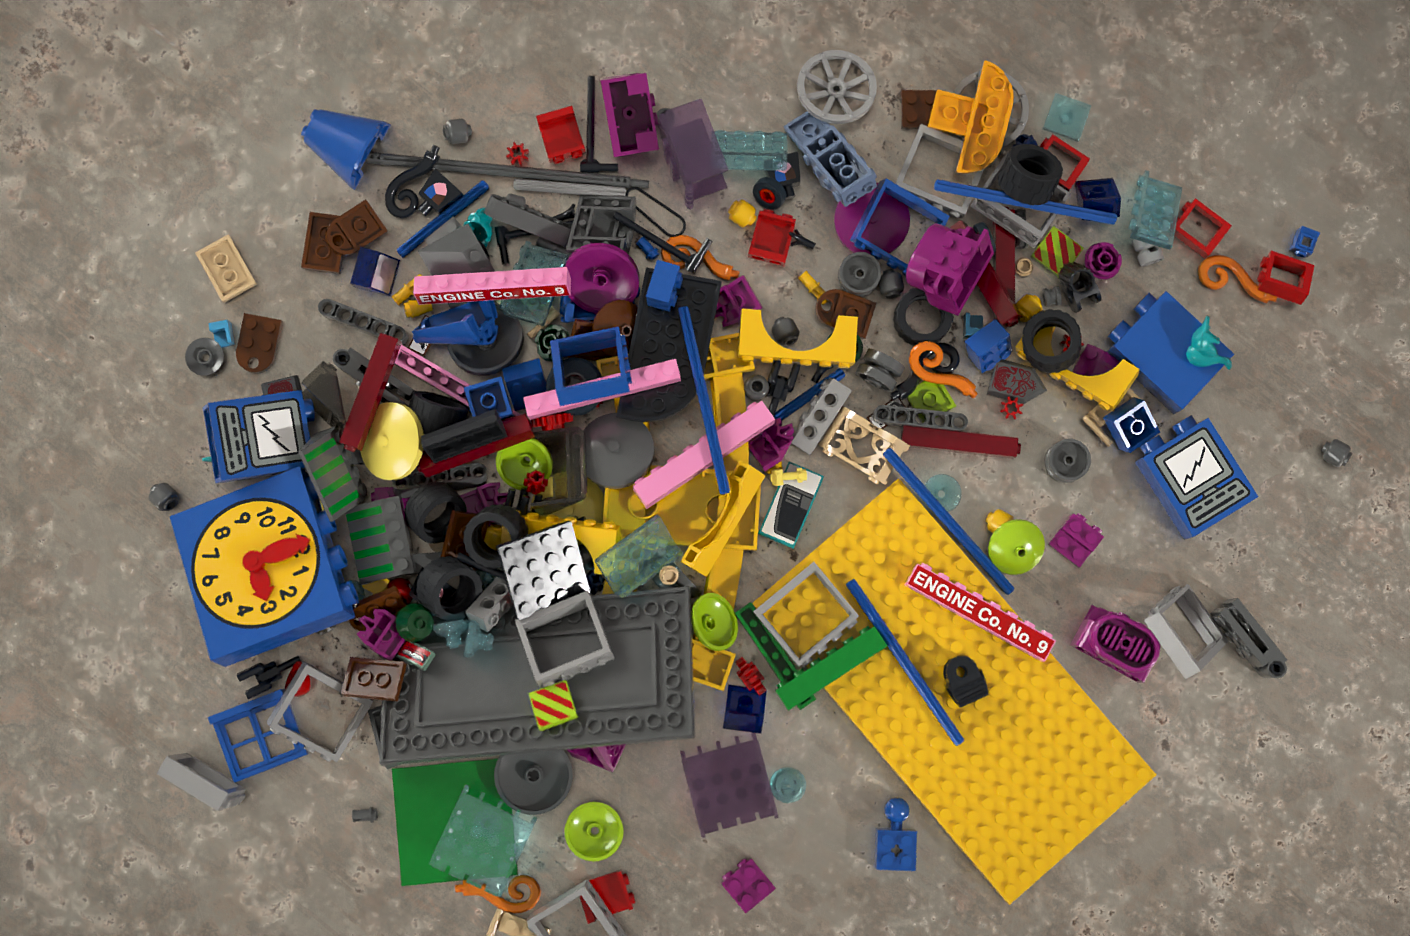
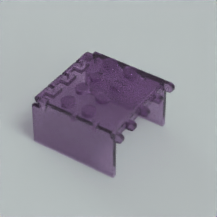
(692, 151)
(729, 785)

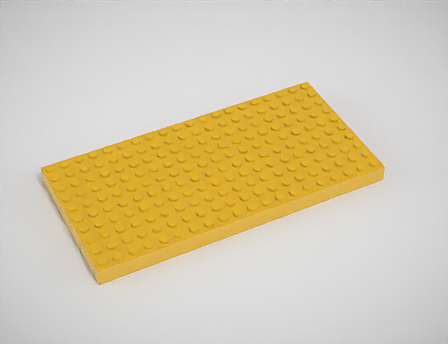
(1035, 752)

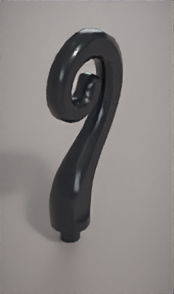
(426, 165)
(909, 385)

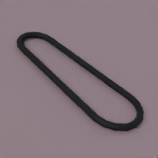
(651, 197)

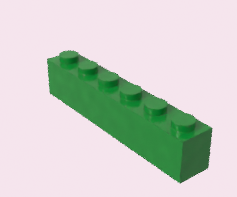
(769, 647)
(830, 668)

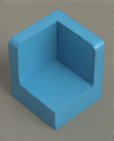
(972, 324)
(222, 333)

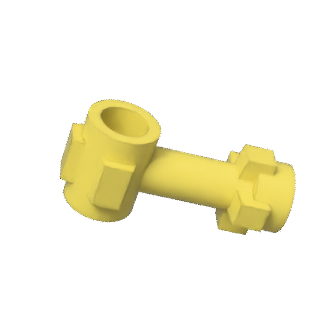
(777, 476)

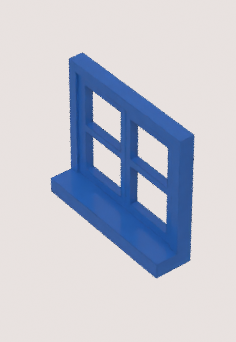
(250, 709)

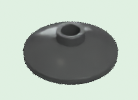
(196, 352)

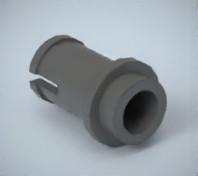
(365, 815)

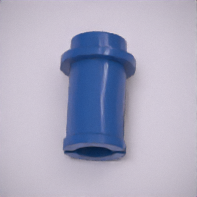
(650, 252)

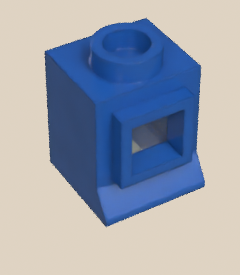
(1304, 241)

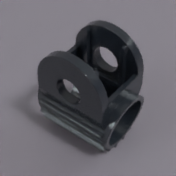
(1086, 279)
(970, 686)

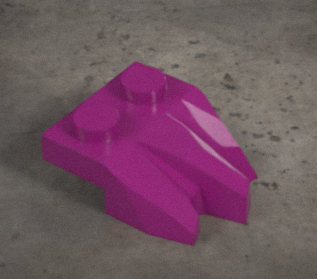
(734, 298)
(1094, 362)
(771, 444)
(484, 496)
(381, 634)

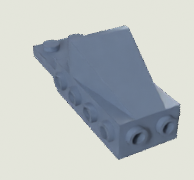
(832, 158)

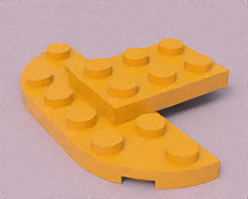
(978, 119)

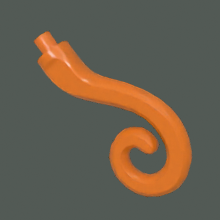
(719, 269)
(1245, 280)
(960, 382)
(501, 903)

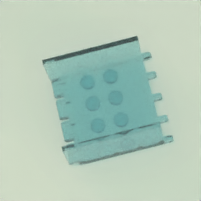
(482, 843)

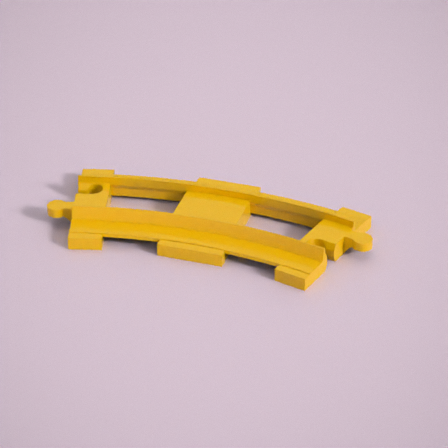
(698, 503)

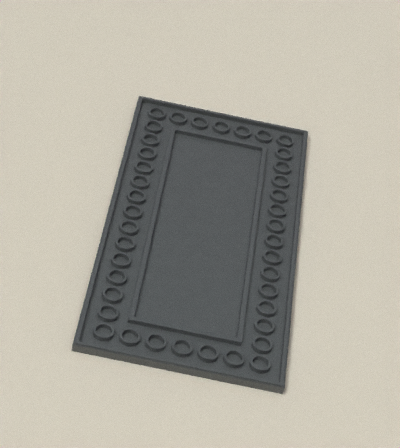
(483, 700)

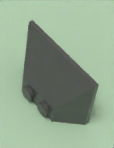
(596, 224)
(456, 254)

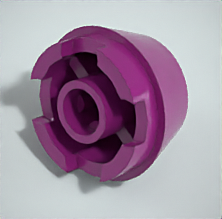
(1103, 260)

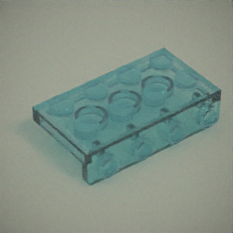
(753, 150)
(1155, 211)
(533, 309)
(638, 557)

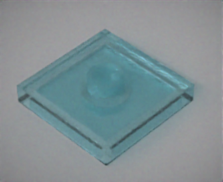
(1066, 117)

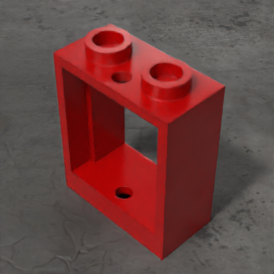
(1083, 160)
(1190, 241)
(1279, 288)

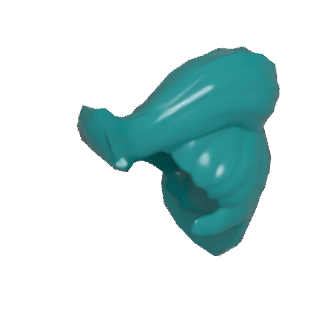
(480, 223)
(1202, 350)

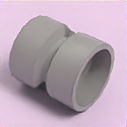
(1148, 253)

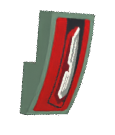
(415, 654)

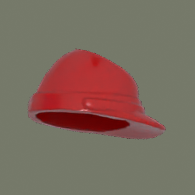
(306, 684)

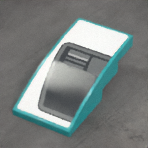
(790, 507)

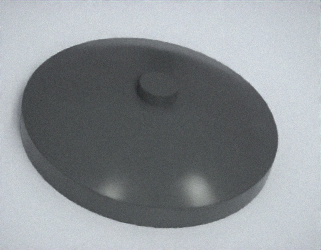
(491, 358)
(617, 451)
(533, 780)

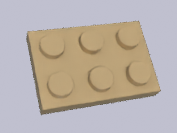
(226, 268)

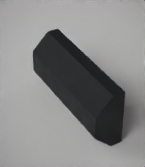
(463, 436)

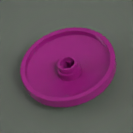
(885, 228)
(601, 275)

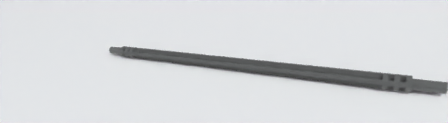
(510, 171)

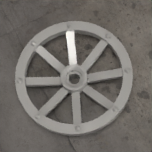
(836, 84)
(1022, 97)

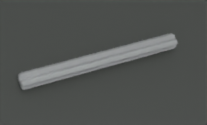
(568, 188)

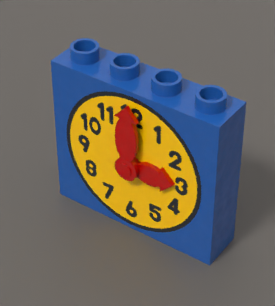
(263, 567)

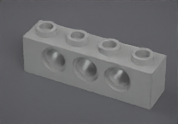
(819, 427)
(490, 605)

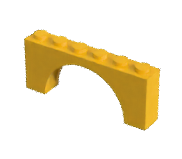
(757, 344)
(1105, 388)
(595, 536)

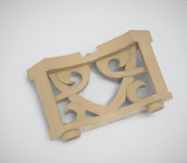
(851, 423)

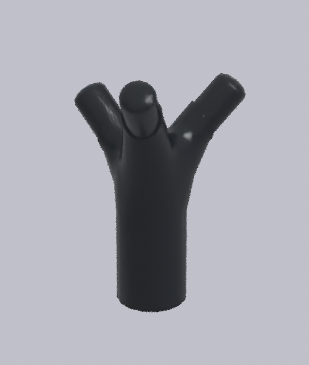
(568, 214)
(800, 240)
(819, 372)

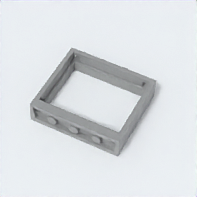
(948, 142)
(1011, 221)
(552, 614)
(1201, 621)
(834, 634)
(294, 737)
(201, 781)
(592, 899)

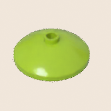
(514, 467)
(1012, 538)
(714, 621)
(582, 840)

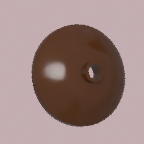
(615, 314)

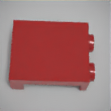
(771, 237)

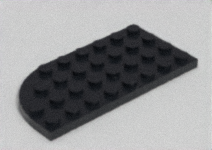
(660, 338)

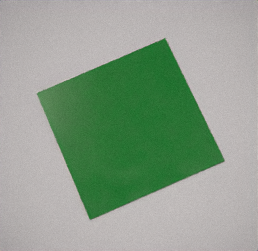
(424, 805)

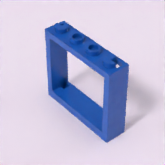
(906, 198)
(586, 343)

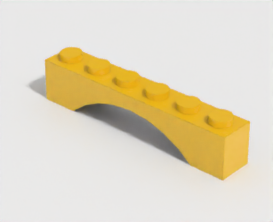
(743, 486)

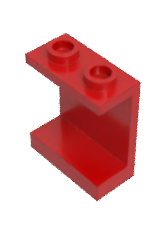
(561, 135)
(613, 892)

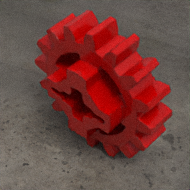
(552, 421)
(750, 676)

